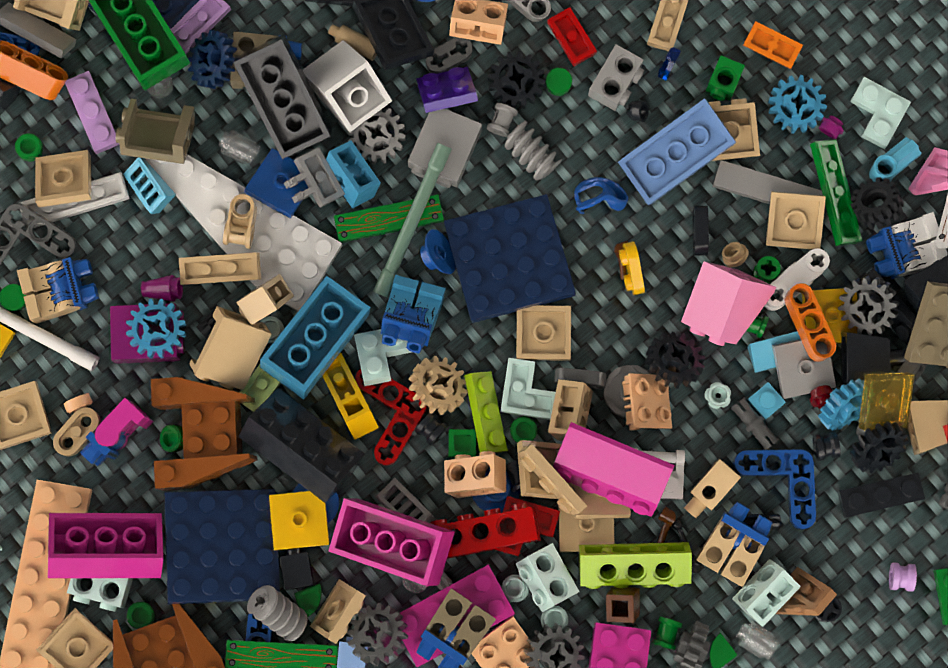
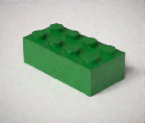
(142, 38)

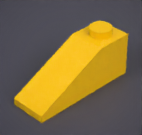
(349, 398)

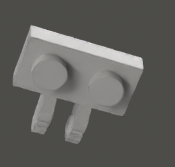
(318, 177)

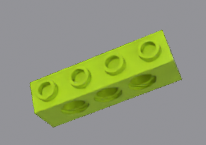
(623, 555)

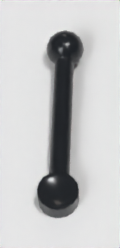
(677, 525)

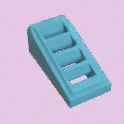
(165, 193)

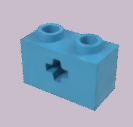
(353, 174)

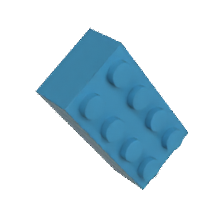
(314, 337)

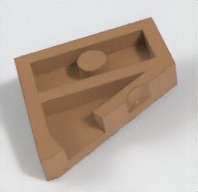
(809, 598)

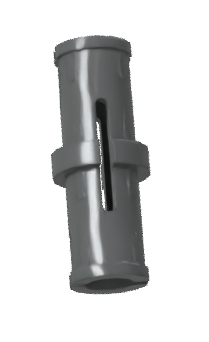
(754, 423)

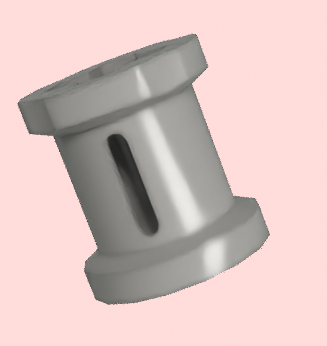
(502, 119)

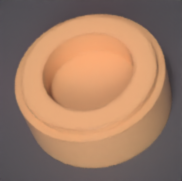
(78, 402)

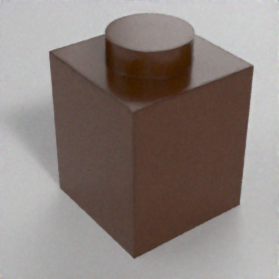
(623, 604)

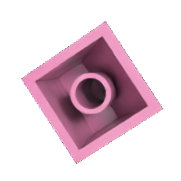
(725, 303)

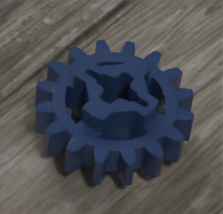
(212, 59)

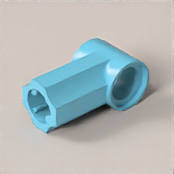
(895, 159)

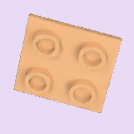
(648, 402)
(503, 647)

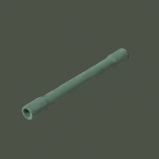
(435, 167)

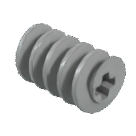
(531, 151)
(277, 612)

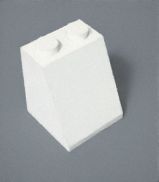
(347, 85)

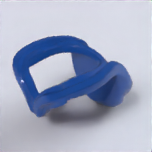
(612, 193)

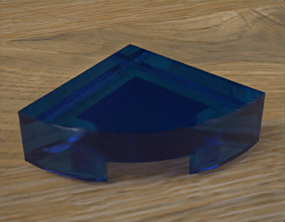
(669, 63)

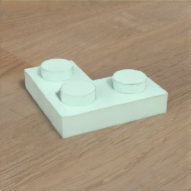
(886, 109)
(374, 355)
(520, 397)

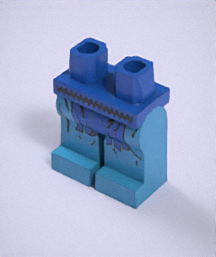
(411, 324)

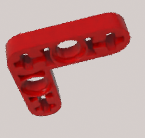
(401, 416)

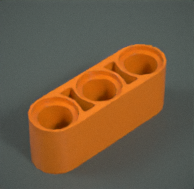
(31, 71)
(811, 309)

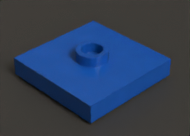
(269, 187)

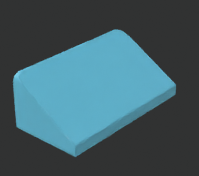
(762, 352)

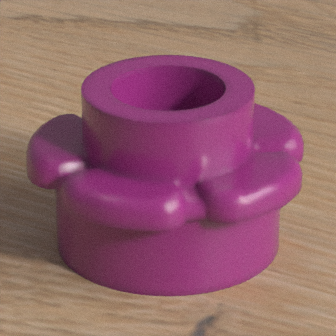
(831, 127)

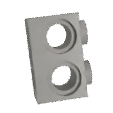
(612, 76)

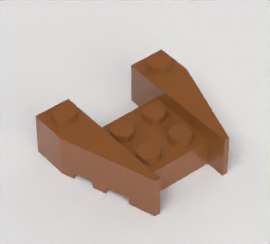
(209, 432)
(164, 644)

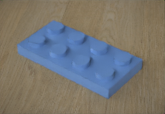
(677, 152)

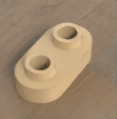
(74, 429)

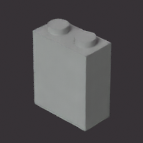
(451, 131)

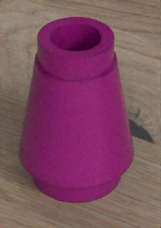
(163, 288)

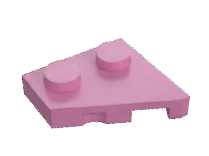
(932, 175)

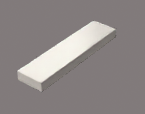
(104, 192)

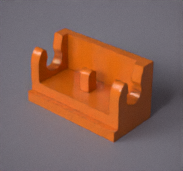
(773, 45)

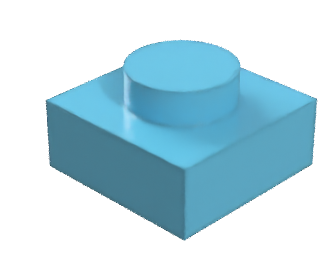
(766, 401)

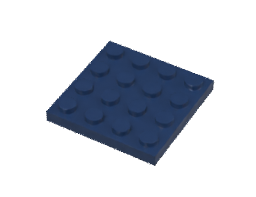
(509, 258)
(219, 545)

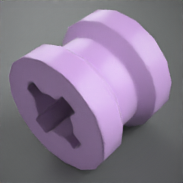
(902, 577)

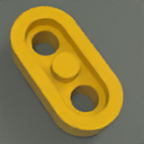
(630, 258)

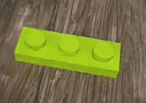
(485, 412)

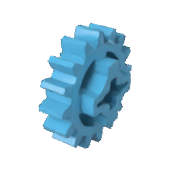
(787, 104)
(149, 337)
(843, 405)

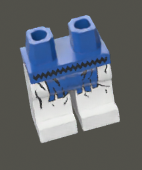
(898, 247)

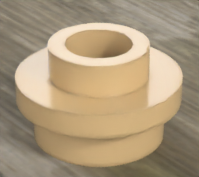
(734, 254)

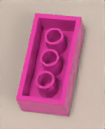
(391, 541)
(105, 545)
(477, 587)
(619, 647)

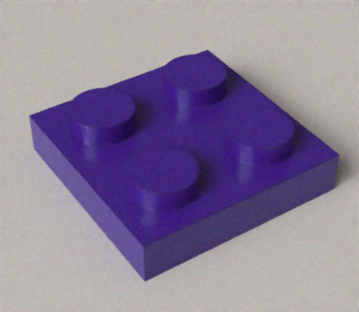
(446, 89)

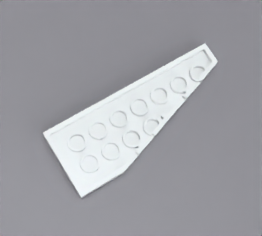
(284, 244)

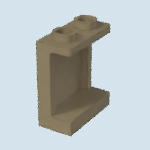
(155, 133)

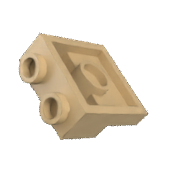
(742, 124)

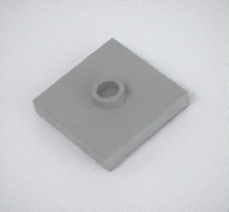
(798, 372)

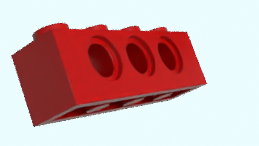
(525, 531)

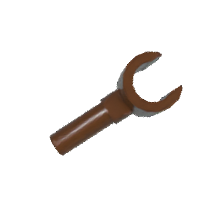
(623, 271)
(668, 517)

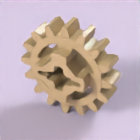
(438, 396)

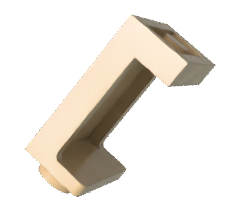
(64, 12)
(231, 350)

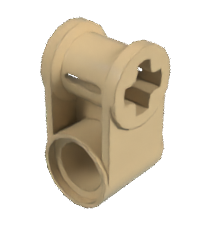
(240, 224)

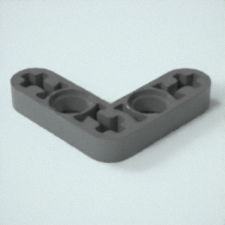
(15, 229)

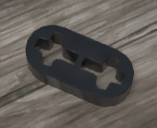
(700, 230)

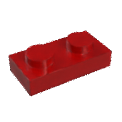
(571, 36)

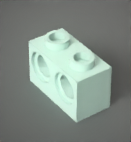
(552, 574)
(766, 592)
(99, 594)

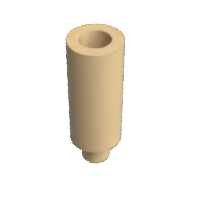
(356, 40)

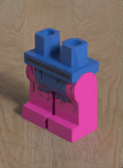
(114, 432)

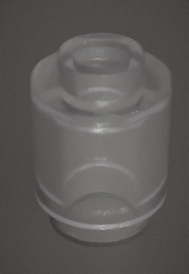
(239, 147)
(757, 640)

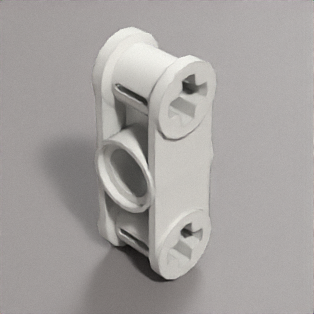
(798, 273)

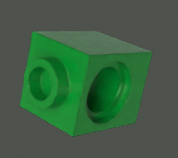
(727, 68)

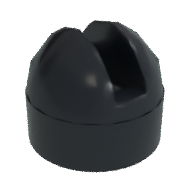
(638, 111)

